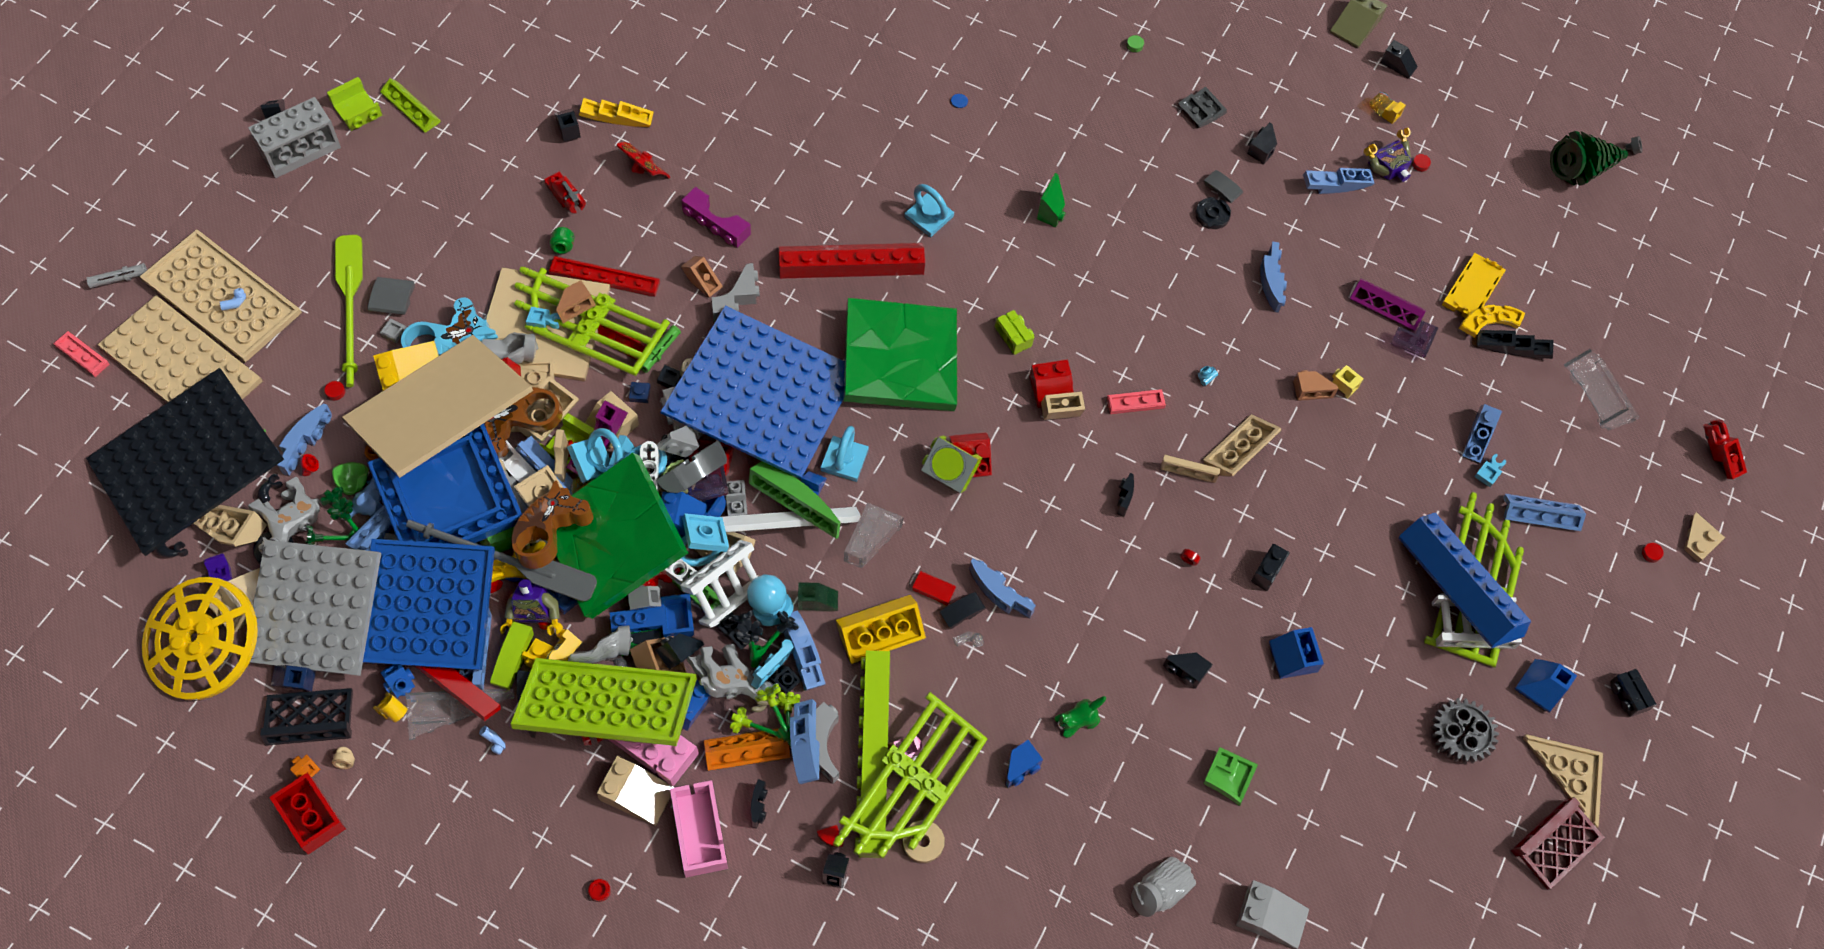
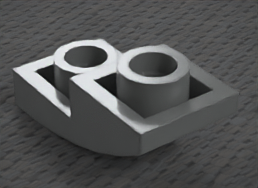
(1224, 186)

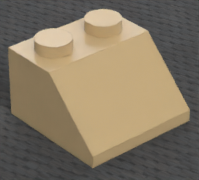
(628, 425)

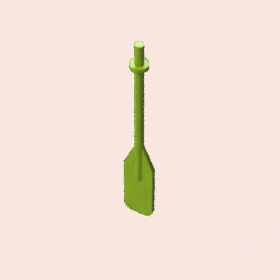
(349, 277)

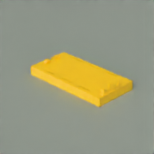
(1474, 285)

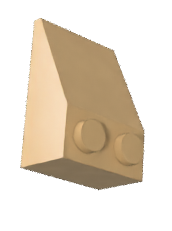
(248, 585)
(635, 791)

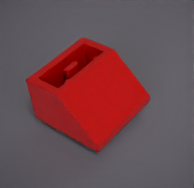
(976, 444)

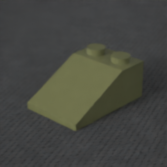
(1358, 21)

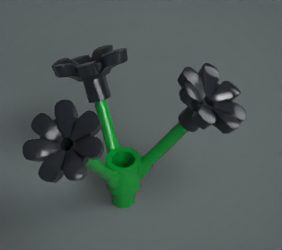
(750, 632)

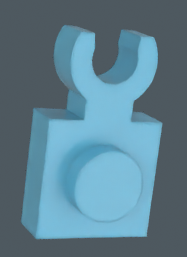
(541, 317)
(1490, 471)

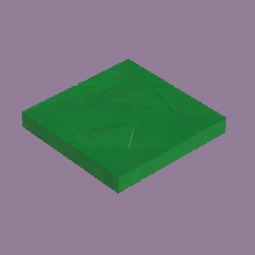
(900, 354)
(628, 536)

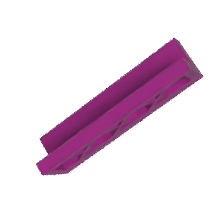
(1394, 299)

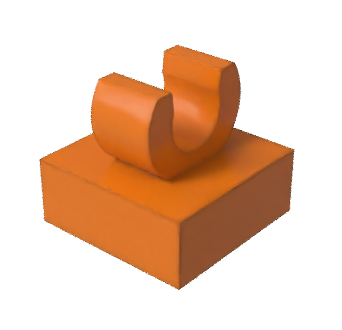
(303, 766)

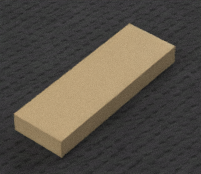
(1190, 468)

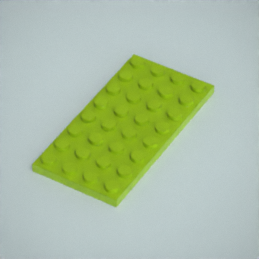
(604, 701)

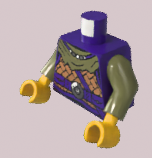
(1392, 159)
(532, 605)

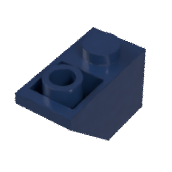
(293, 677)

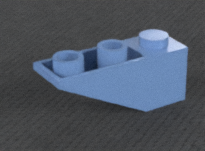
(1481, 432)

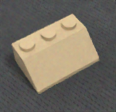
(544, 408)

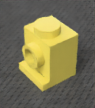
(1347, 380)

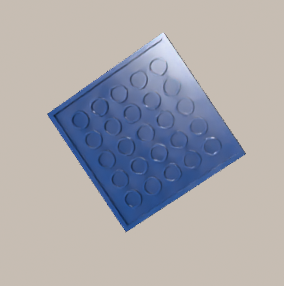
(430, 604)

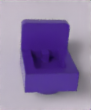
(218, 567)

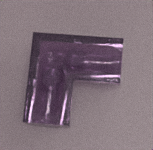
(1418, 342)
(712, 487)

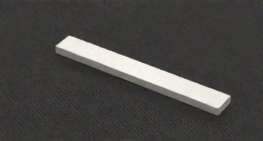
(782, 520)

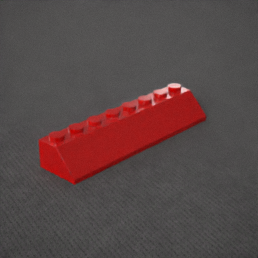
(851, 260)

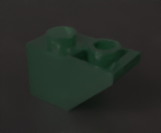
(817, 597)

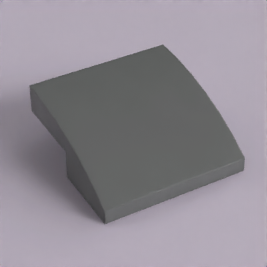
(1202, 107)
(391, 295)

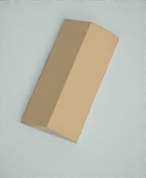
(1241, 445)

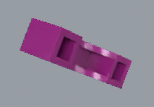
(731, 229)
(608, 417)

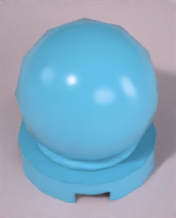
(767, 597)

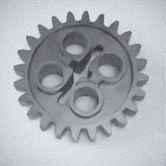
(1481, 742)

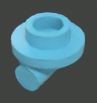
(1207, 374)

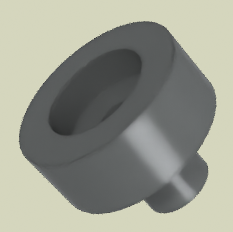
(1635, 145)

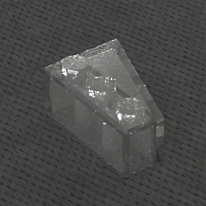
(870, 534)

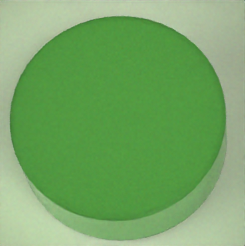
(1135, 43)

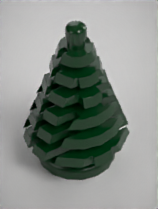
(1583, 157)

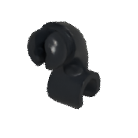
(263, 492)
(164, 551)

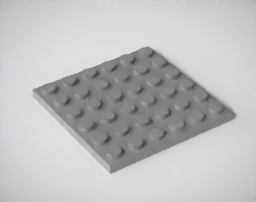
(314, 606)

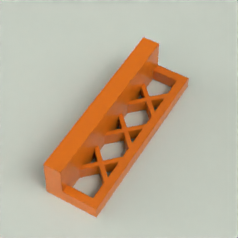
(745, 751)

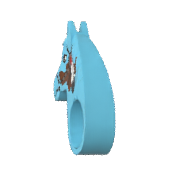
(463, 325)

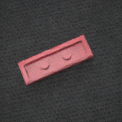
(81, 354)
(1136, 401)

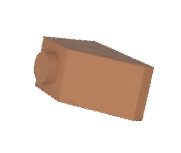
(701, 275)
(574, 301)
(1312, 385)

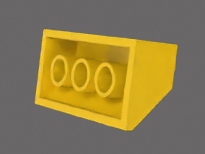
(881, 628)

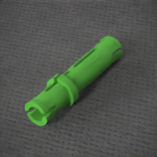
(661, 347)

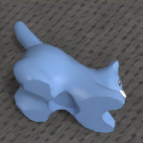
(367, 501)

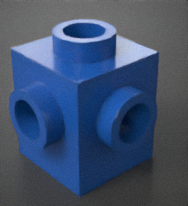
(398, 680)

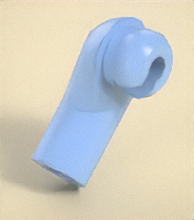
(235, 302)
(493, 737)

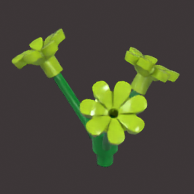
(783, 702)

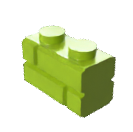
(1014, 332)

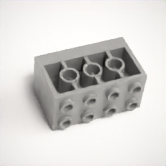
(295, 137)

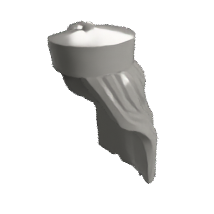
(515, 346)
(607, 648)
(1162, 887)

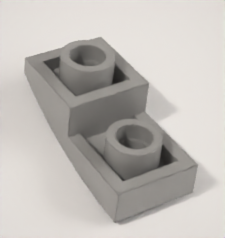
(736, 498)

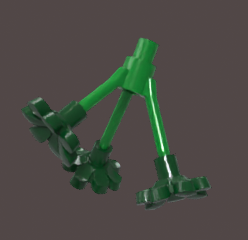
(341, 509)

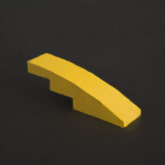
(612, 113)

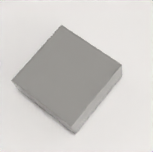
(393, 330)

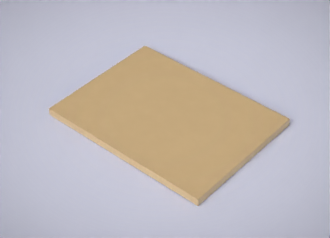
(437, 405)

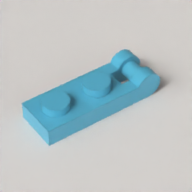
(772, 663)

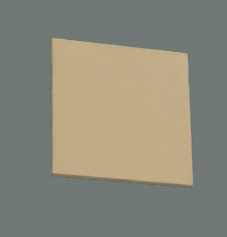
(507, 318)

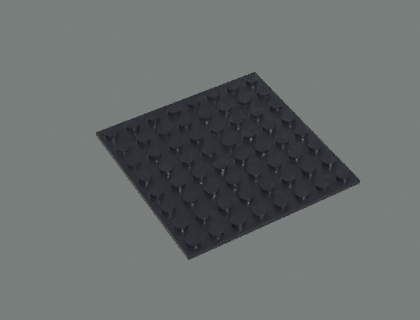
(183, 460)

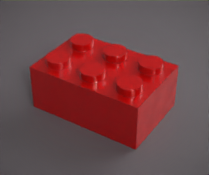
(307, 813)

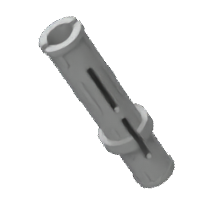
(94, 281)

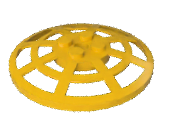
(206, 639)

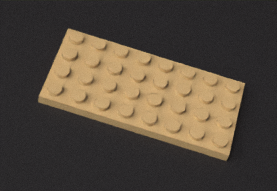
(203, 274)
(172, 352)

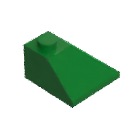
(1052, 203)

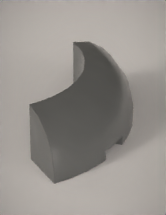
(689, 472)

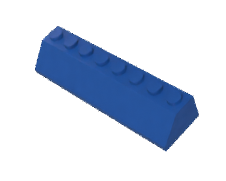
(1465, 581)

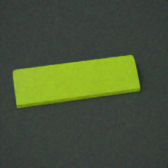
(409, 105)

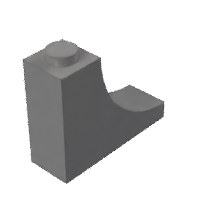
(826, 719)

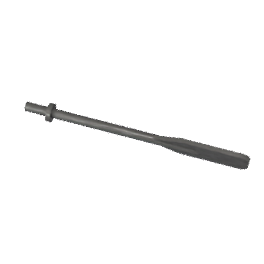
(553, 576)

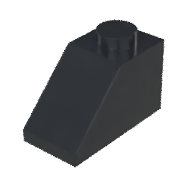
(1399, 59)
(677, 649)
(835, 870)

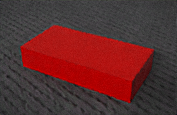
(934, 588)

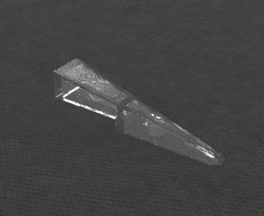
(436, 709)

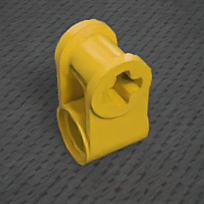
(391, 708)

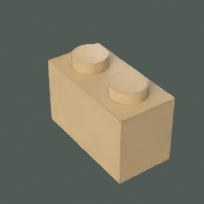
(1062, 405)

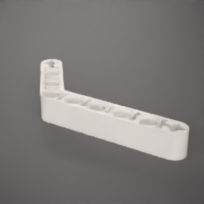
(654, 464)

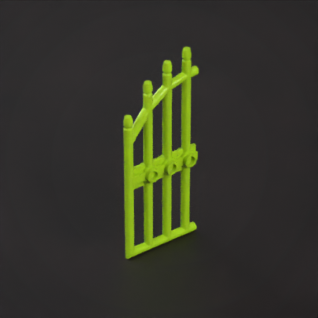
(590, 322)
(1502, 547)
(916, 776)

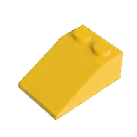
(400, 363)

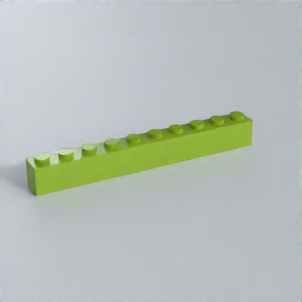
(874, 740)

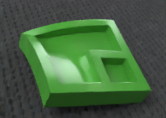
(1230, 775)

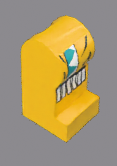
(567, 645)

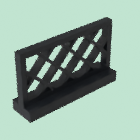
(307, 732)

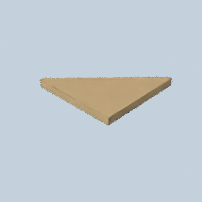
(1575, 771)

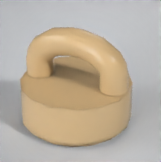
(343, 758)

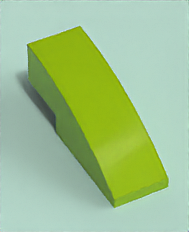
(510, 656)

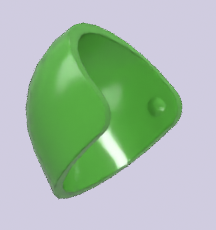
(350, 477)

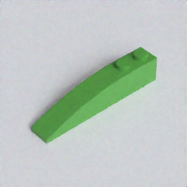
(794, 496)

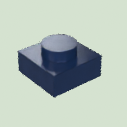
(639, 392)

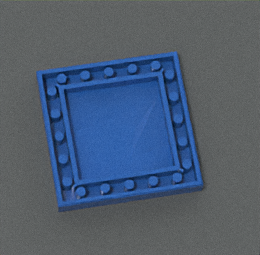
(456, 490)

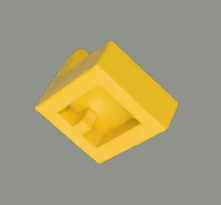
(536, 650)

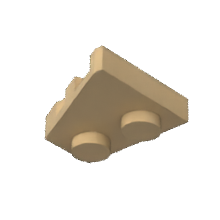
(1701, 538)

